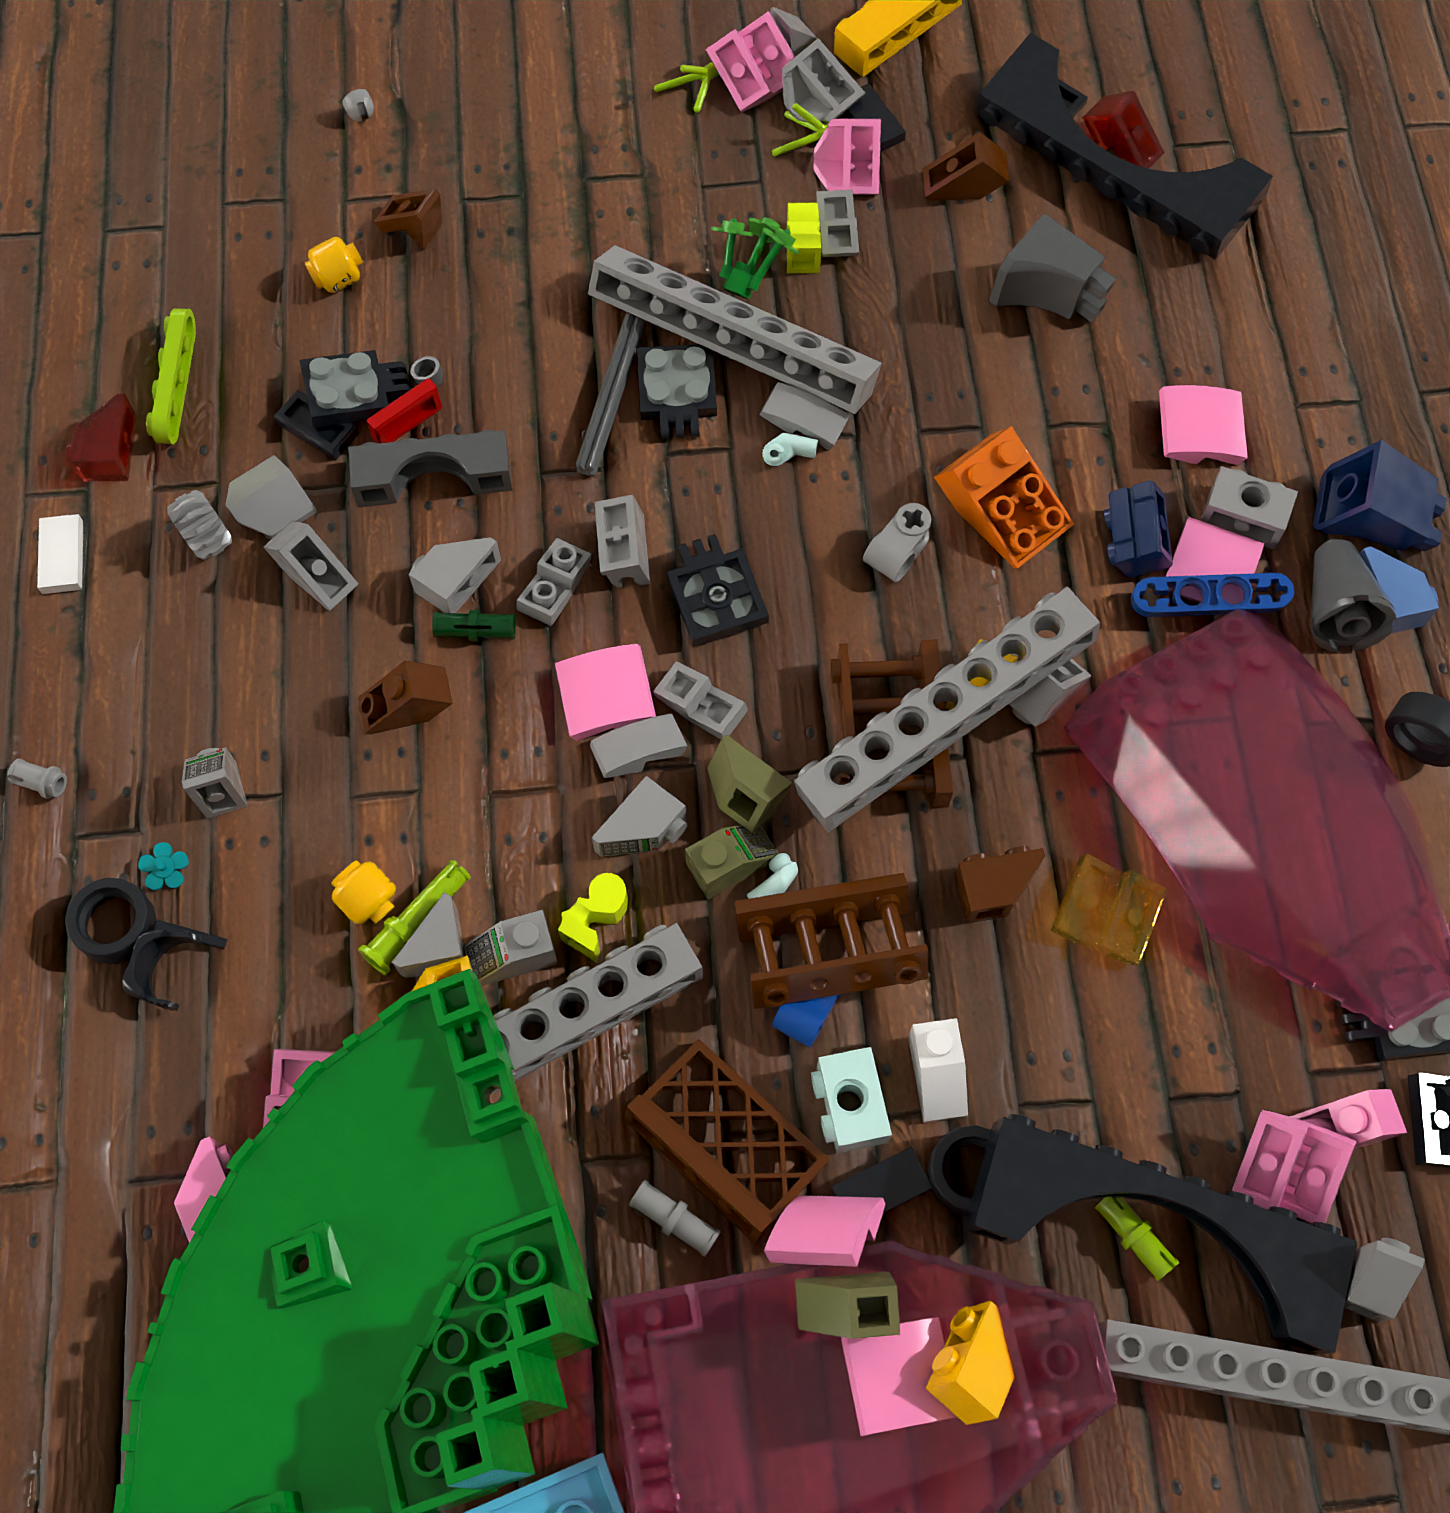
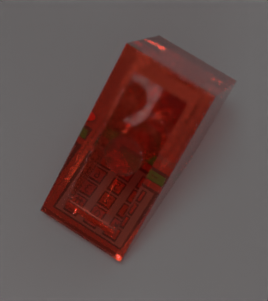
(1123, 129)
(104, 442)

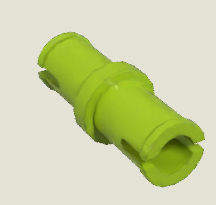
(1137, 1236)

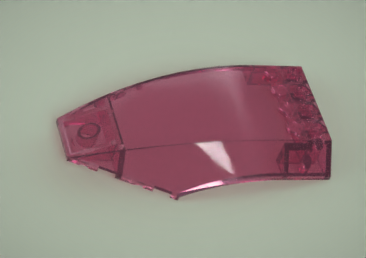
(1275, 815)
(753, 1416)

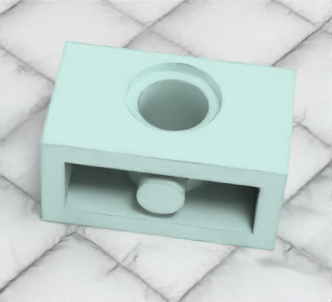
(854, 1073)

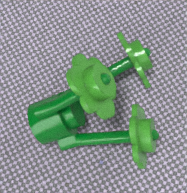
(745, 277)

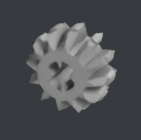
(199, 524)

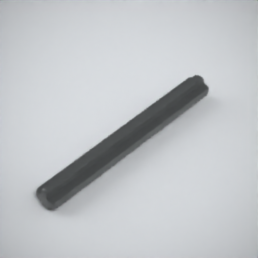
(610, 395)

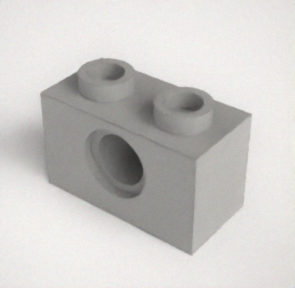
(1264, 521)

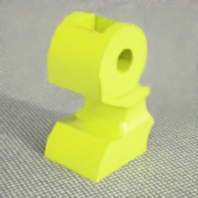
(804, 227)
(605, 905)

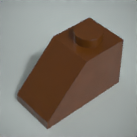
(967, 171)

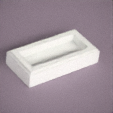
(60, 554)

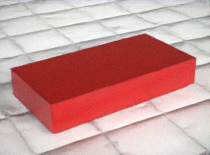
(405, 413)

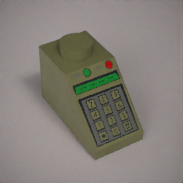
(728, 857)

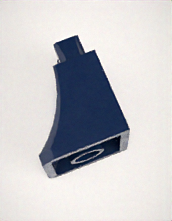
(1380, 499)

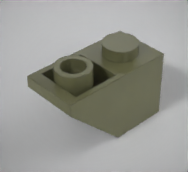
(745, 784)
(848, 1305)

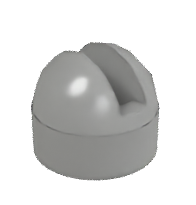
(358, 104)

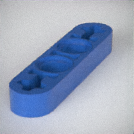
(1212, 600)

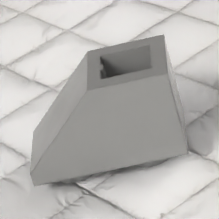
(1381, 1279)

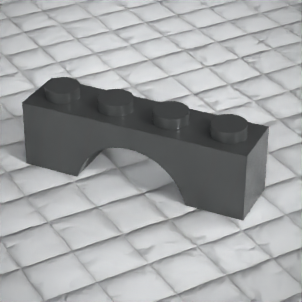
(385, 469)

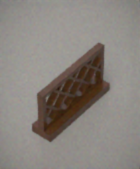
(699, 1167)

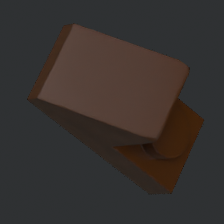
(413, 212)

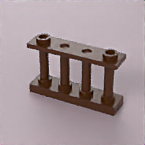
(922, 667)
(827, 907)

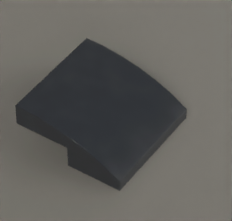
(1430, 1118)

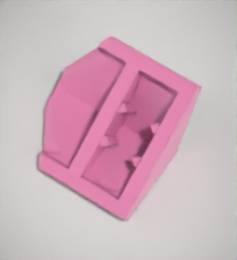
(849, 156)

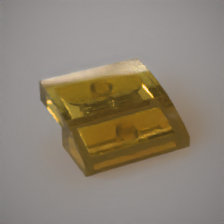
(1109, 910)

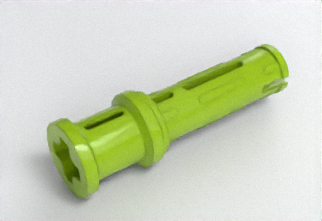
(399, 929)

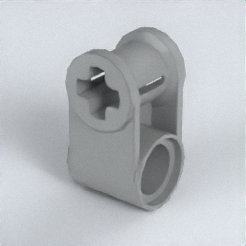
(900, 541)

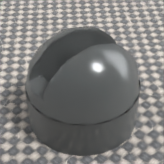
(427, 368)

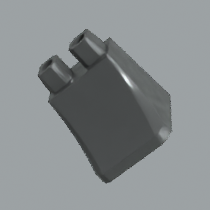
(1053, 273)

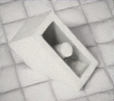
(939, 1070)

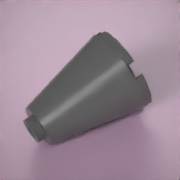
(1347, 600)

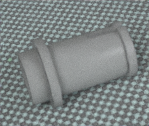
(47, 781)

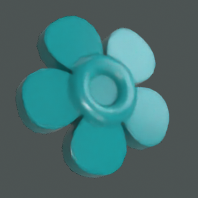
(163, 867)

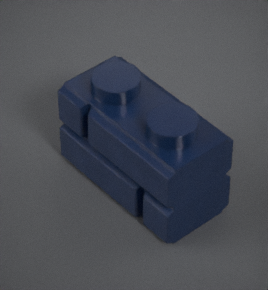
(1138, 529)

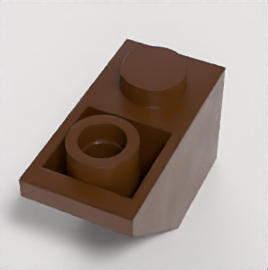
(405, 697)
(994, 884)

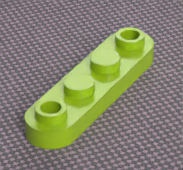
(171, 385)

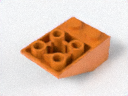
(1005, 497)

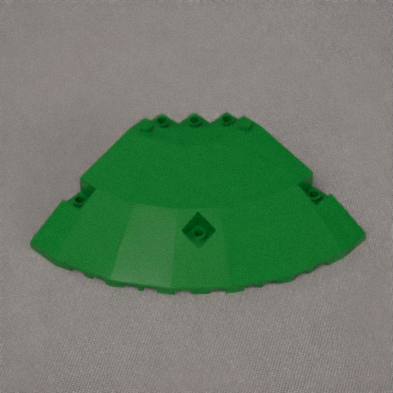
(425, 1302)

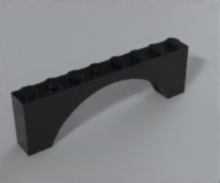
(1195, 206)
(1292, 1265)

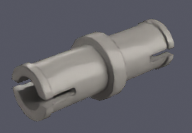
(674, 1218)

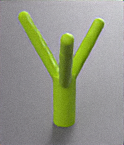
(704, 73)
(812, 123)

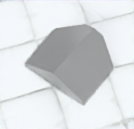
(818, 84)
(268, 498)

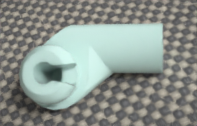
(787, 446)
(784, 874)

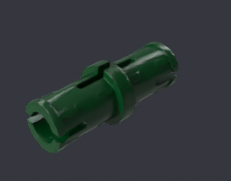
(496, 625)

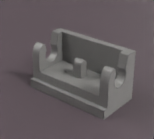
(622, 540)

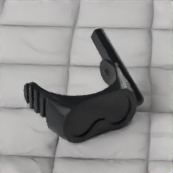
(149, 949)

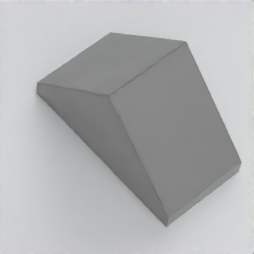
(434, 941)

